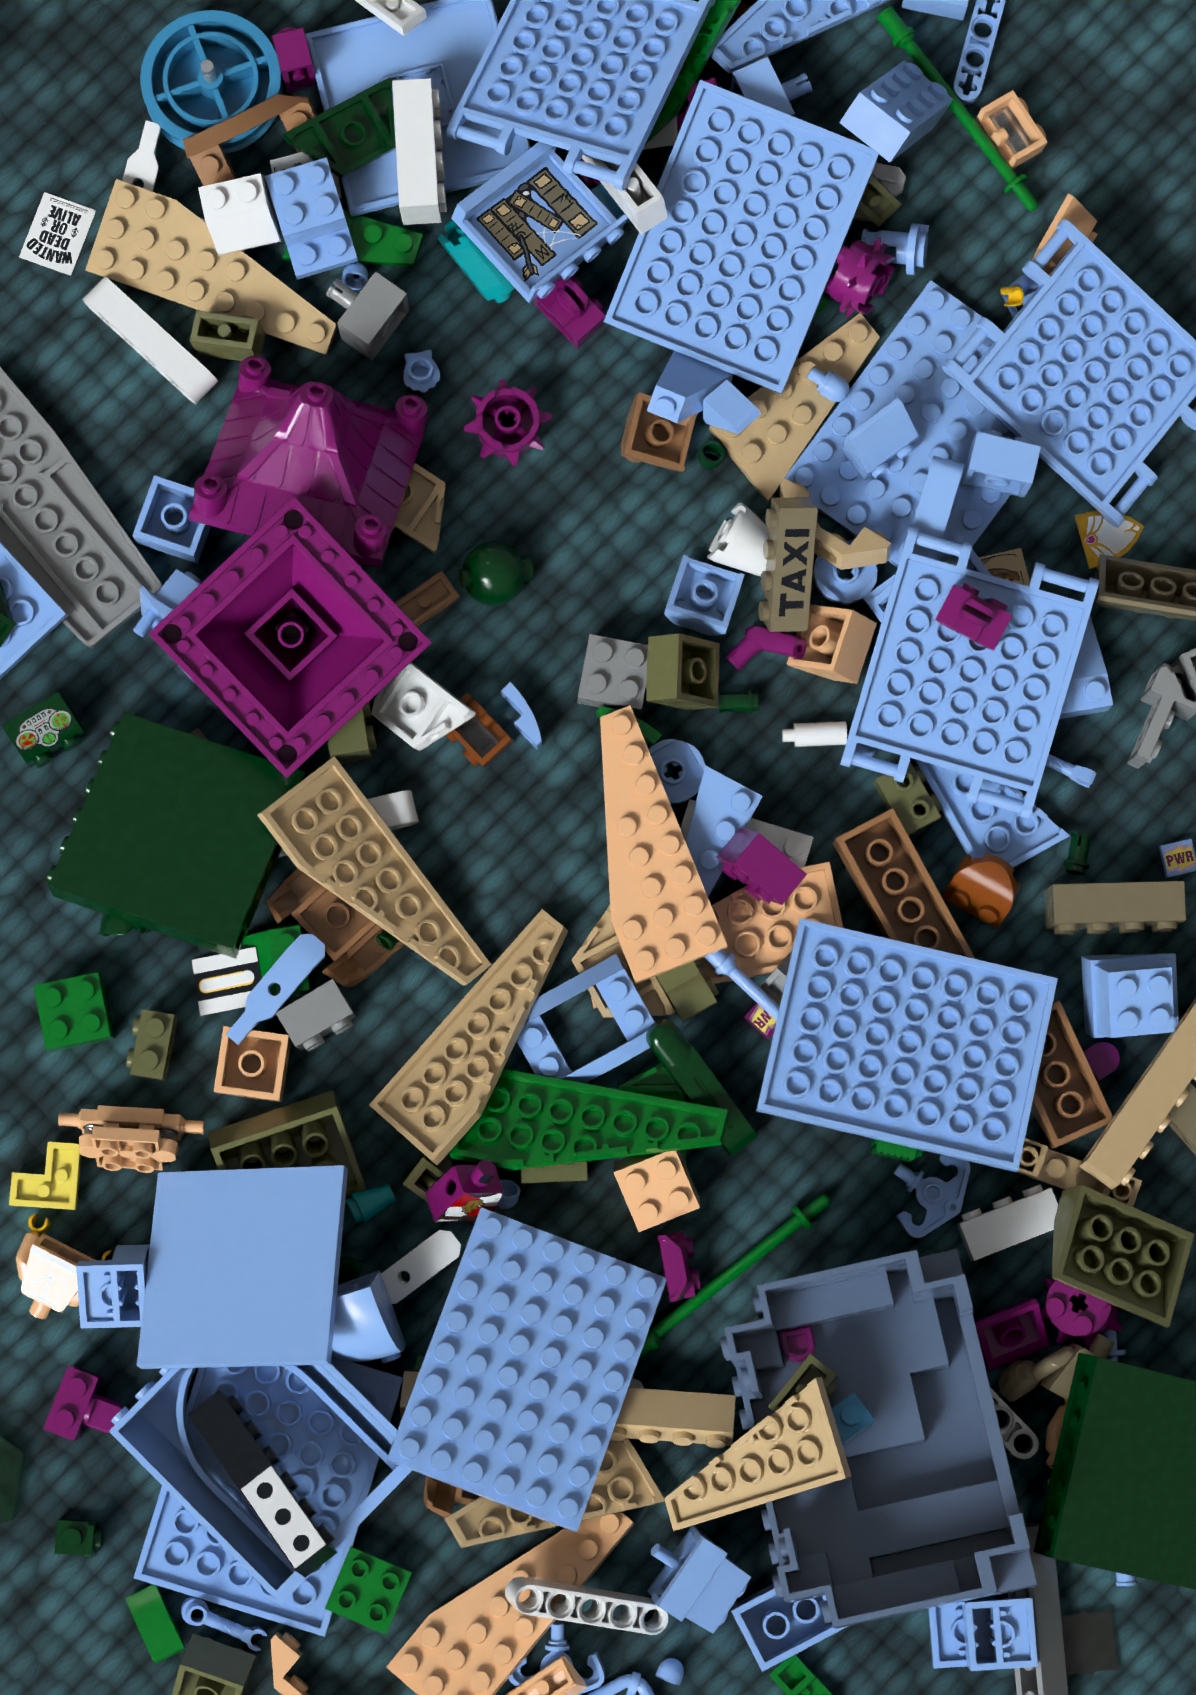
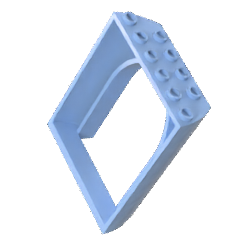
(161, 1442)

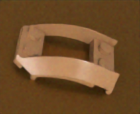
(206, 147)

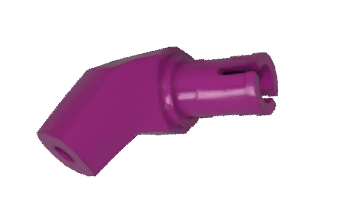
(759, 638)

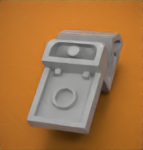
(1171, 694)

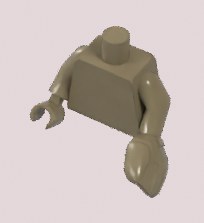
(1054, 1370)

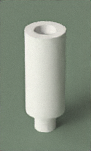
(816, 734)

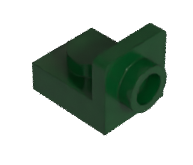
(78, 1537)

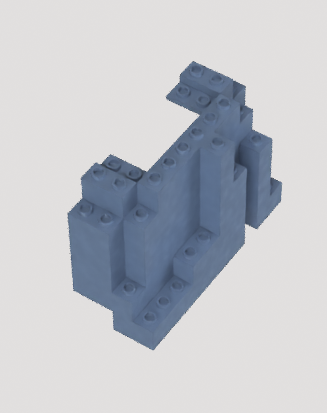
(930, 1480)

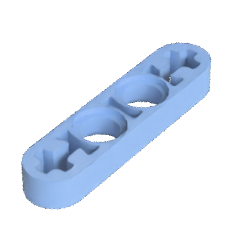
(980, 45)

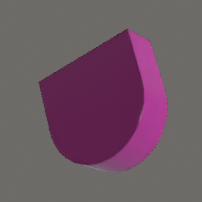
(1102, 1059)
(798, 1343)

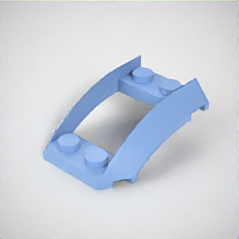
(621, 1000)

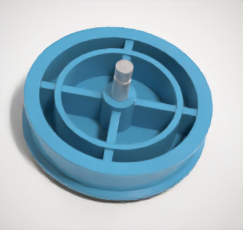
(206, 72)

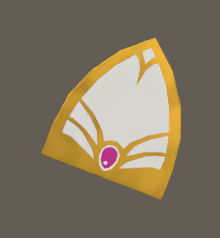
(1105, 539)

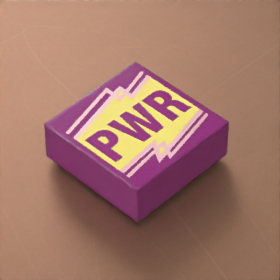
(761, 1021)

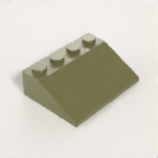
(290, 1136)
(1119, 1253)

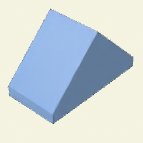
(729, 409)

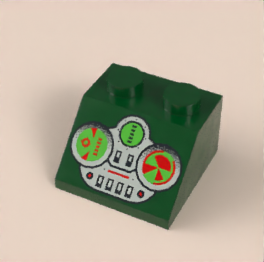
(45, 730)

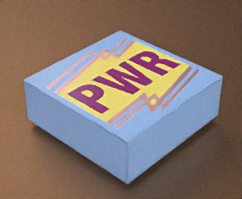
(1178, 858)

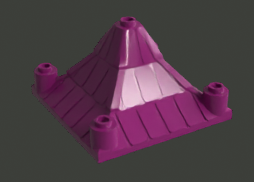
(312, 444)
(290, 637)

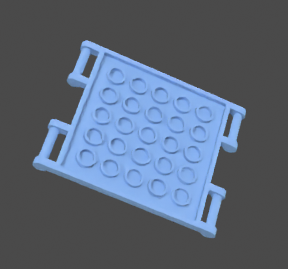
(580, 78)
(1086, 372)
(957, 701)

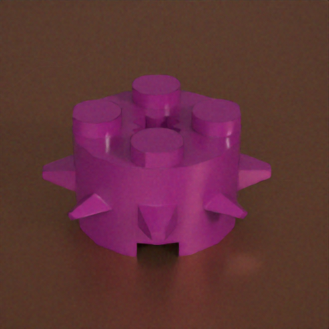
(860, 276)
(508, 404)
(1064, 1314)

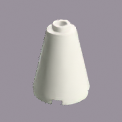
(741, 542)

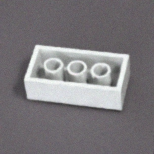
(417, 143)

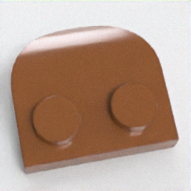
(983, 888)

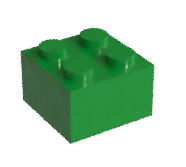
(74, 1012)

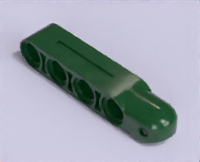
(698, 1081)

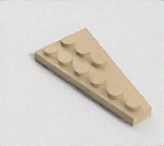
(774, 1459)

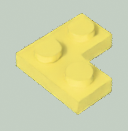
(57, 1187)

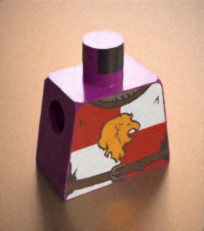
(464, 1191)

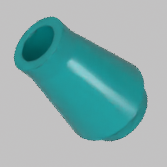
(368, 1203)

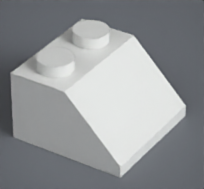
(239, 214)

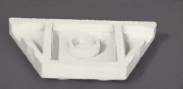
(419, 708)

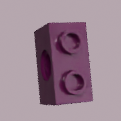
(294, 59)

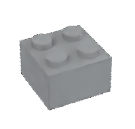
(614, 674)
(316, 1016)

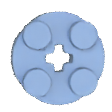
(843, 590)
(691, 763)

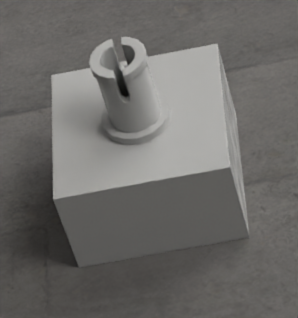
(370, 314)

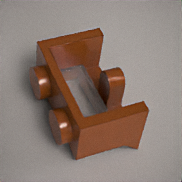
(480, 735)

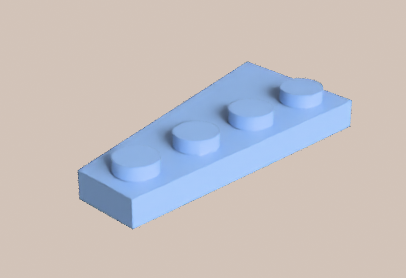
(717, 815)

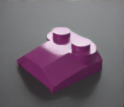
(675, 1255)

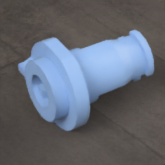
(910, 246)

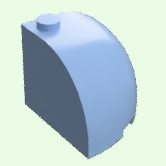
(366, 1322)

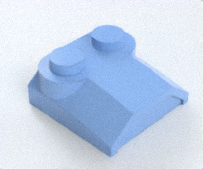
(703, 597)

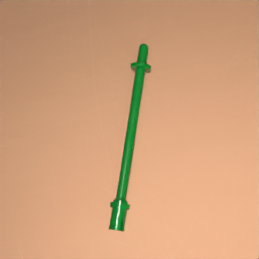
(904, 38)
(800, 1219)

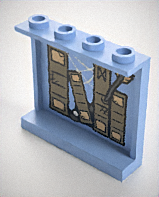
(537, 222)

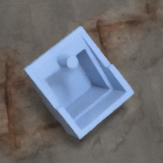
(170, 595)
(1129, 994)
(697, 1581)

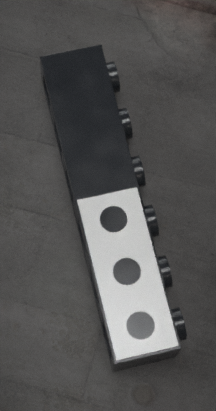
(262, 1482)

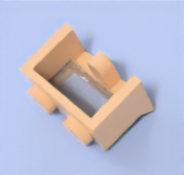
(1012, 129)

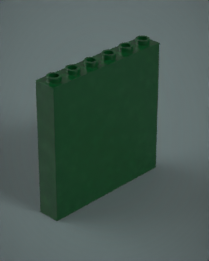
(173, 835)
(1125, 1474)

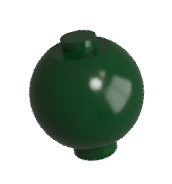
(495, 573)

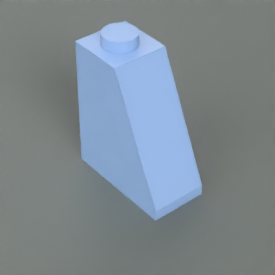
(684, 387)

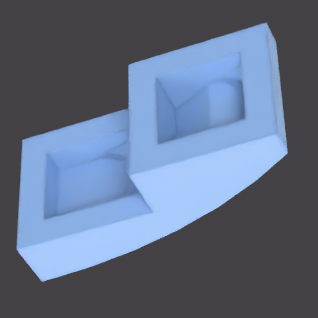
(526, 723)

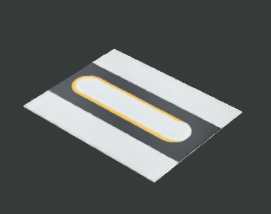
(225, 981)

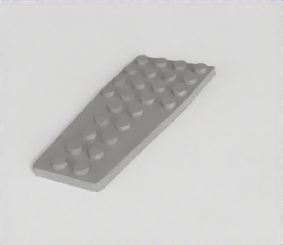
(63, 526)

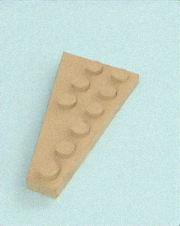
(791, 419)
(619, 1486)

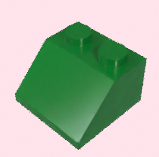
(269, 948)

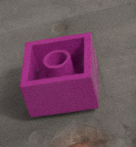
(760, 866)

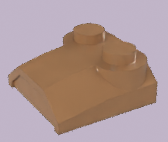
(654, 438)

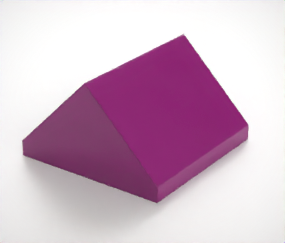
(1011, 1333)

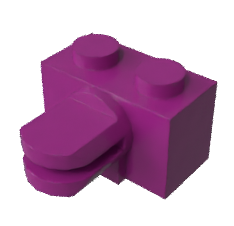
(572, 311)
(973, 616)
(80, 1405)

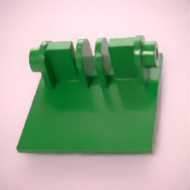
(368, 1590)

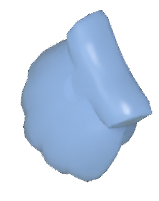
(421, 371)

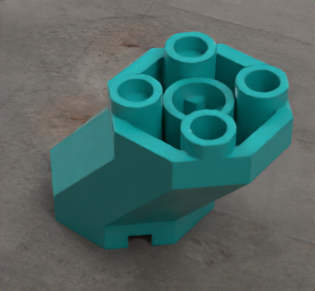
(475, 265)

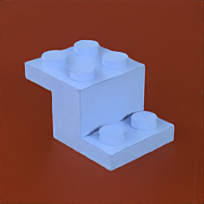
(311, 218)
(113, 1289)
(984, 1634)

